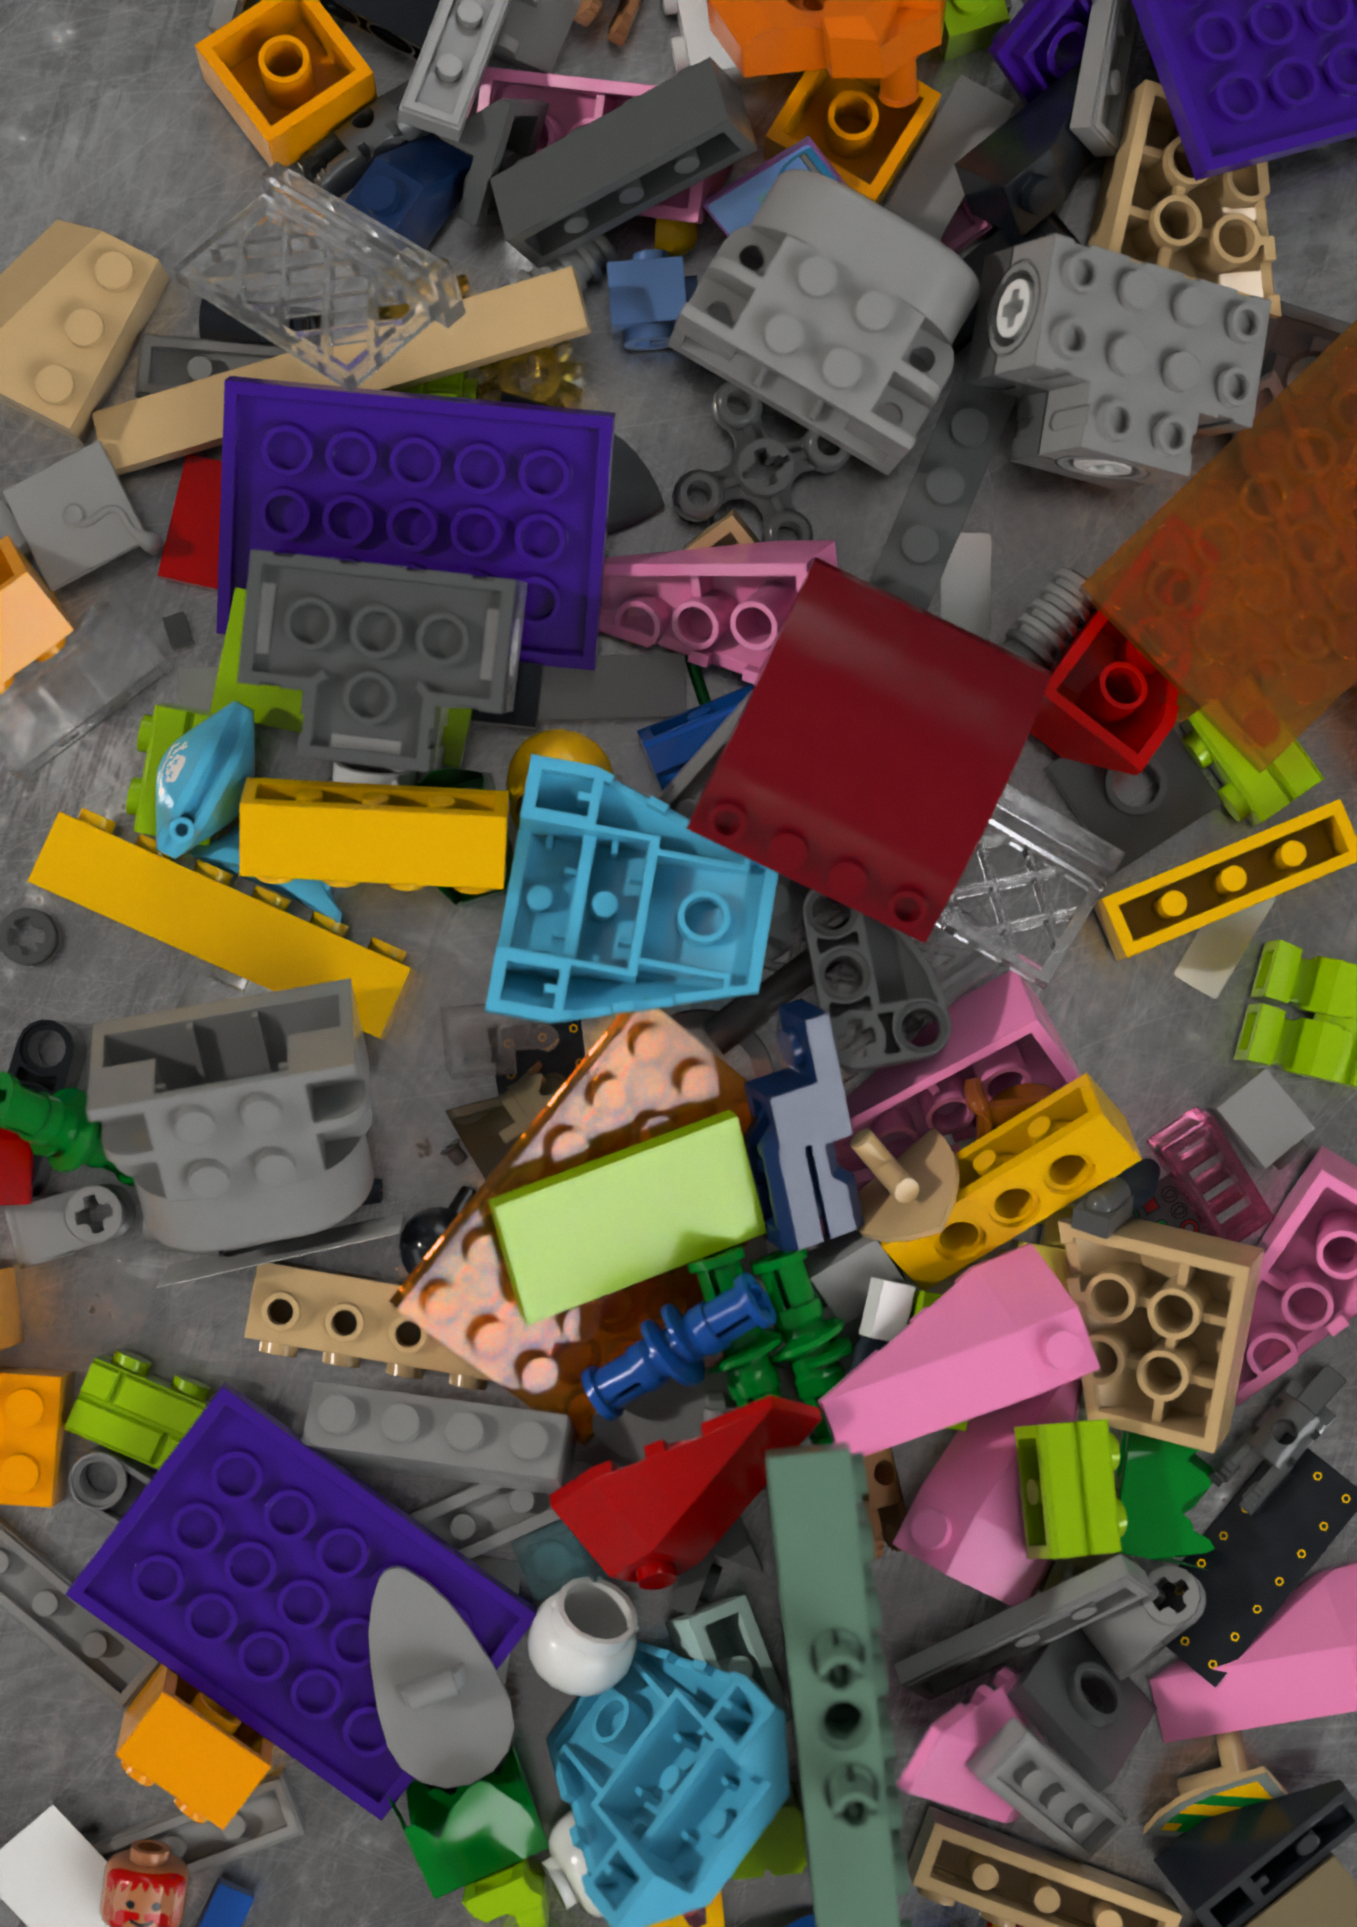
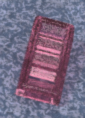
(1182, 1134)

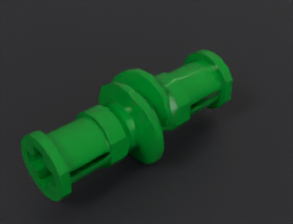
(55, 1126)
(807, 1337)
(747, 1359)

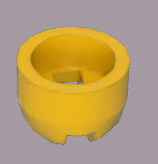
(675, 236)

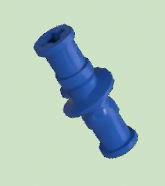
(679, 1348)

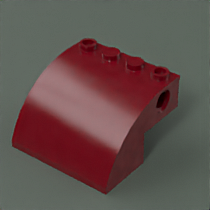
(871, 751)

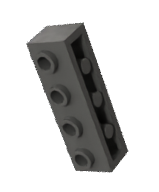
(623, 163)

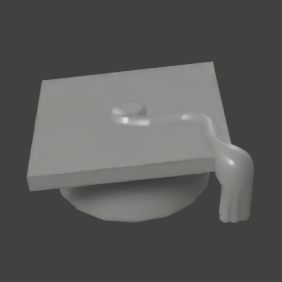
(78, 516)

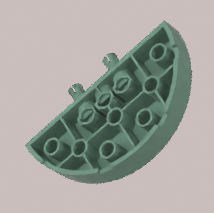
(837, 1685)

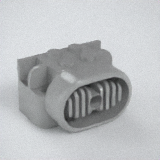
(832, 315)
(238, 1114)

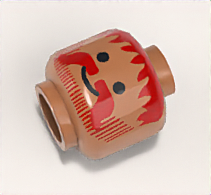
(144, 1887)

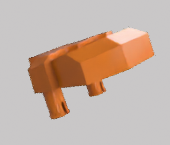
(834, 35)

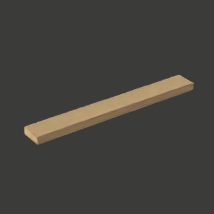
(493, 329)

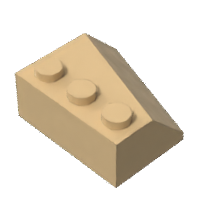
(1166, 218)
(72, 323)
(1165, 1325)

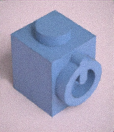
(647, 298)

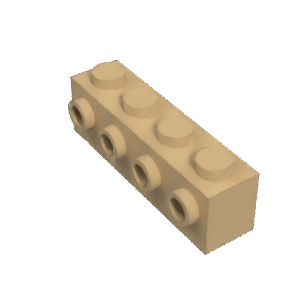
(348, 1321)
(1025, 1883)

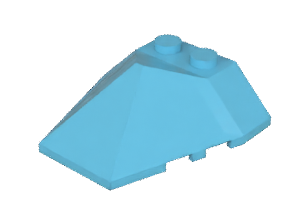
(621, 905)
(668, 1783)

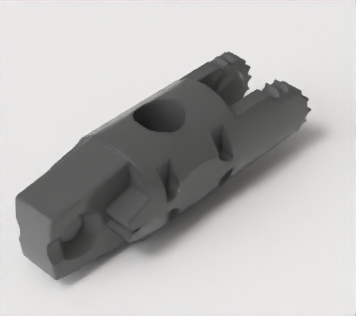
(350, 149)
(1307, 1415)

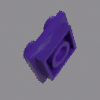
(1029, 42)

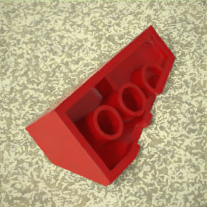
(1105, 702)
(683, 1497)

